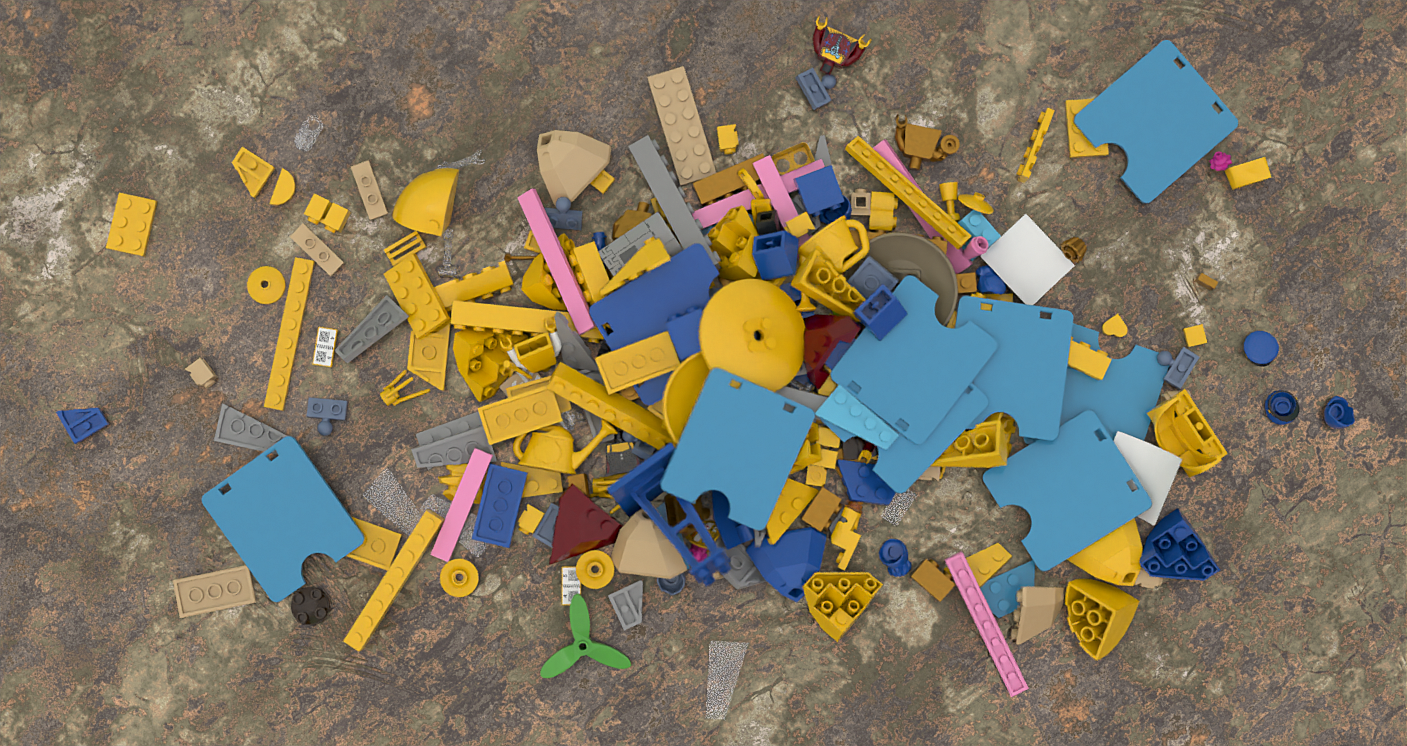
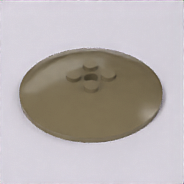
(915, 256)

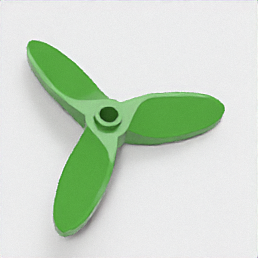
(571, 653)

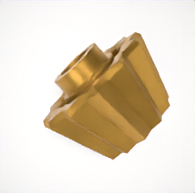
(1074, 249)

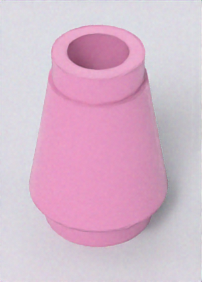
(975, 248)

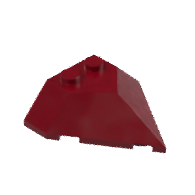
(821, 338)
(581, 526)

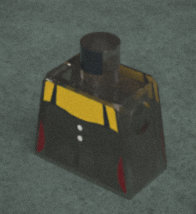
(619, 456)

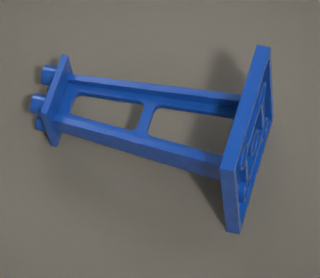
(641, 487)

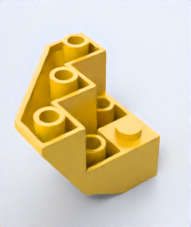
(734, 242)
(539, 282)
(482, 359)
(1113, 556)
(839, 599)

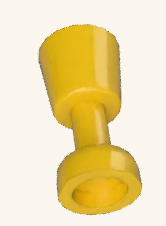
(949, 194)

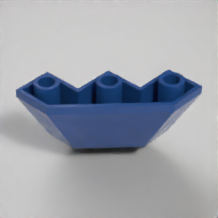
(1177, 551)
(790, 560)

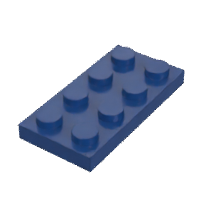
(499, 505)

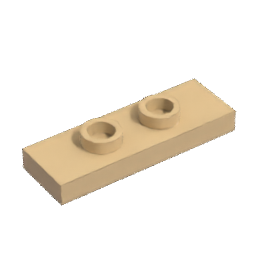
(369, 190)
(317, 250)

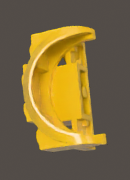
(1186, 434)

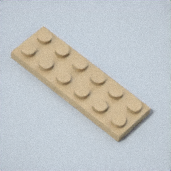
(681, 125)

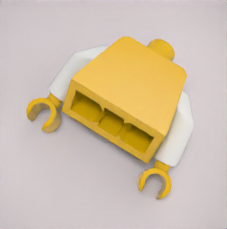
(537, 352)

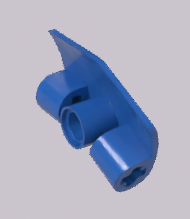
(731, 532)

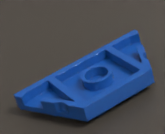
(864, 484)

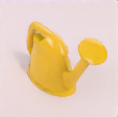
(835, 245)
(555, 450)

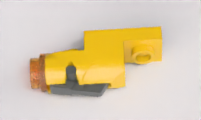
(843, 532)

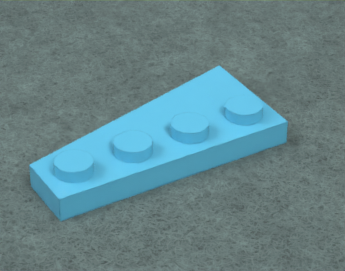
(850, 414)

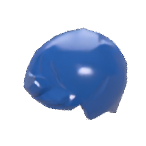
(830, 216)
(1338, 413)

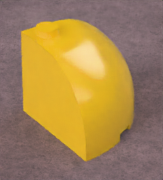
(428, 201)
(1098, 614)

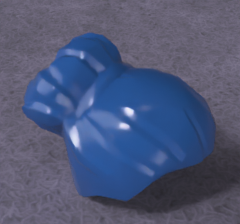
(989, 280)
(895, 557)

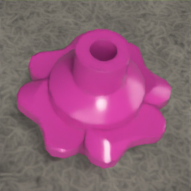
(1220, 161)
(698, 552)

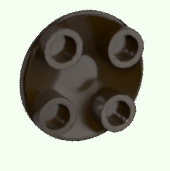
(309, 606)

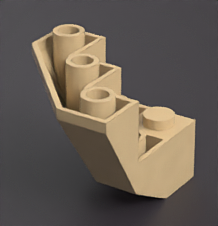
(570, 162)
(646, 550)
(1036, 611)

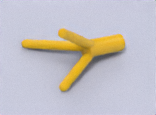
(512, 367)

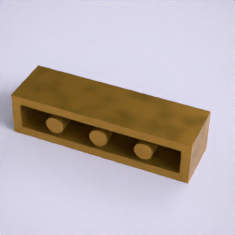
(725, 183)

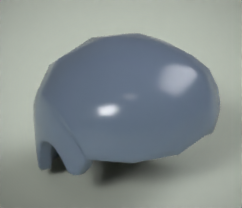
(673, 585)

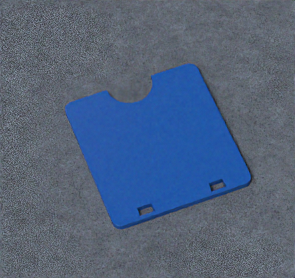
(647, 302)

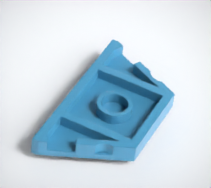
(1002, 589)

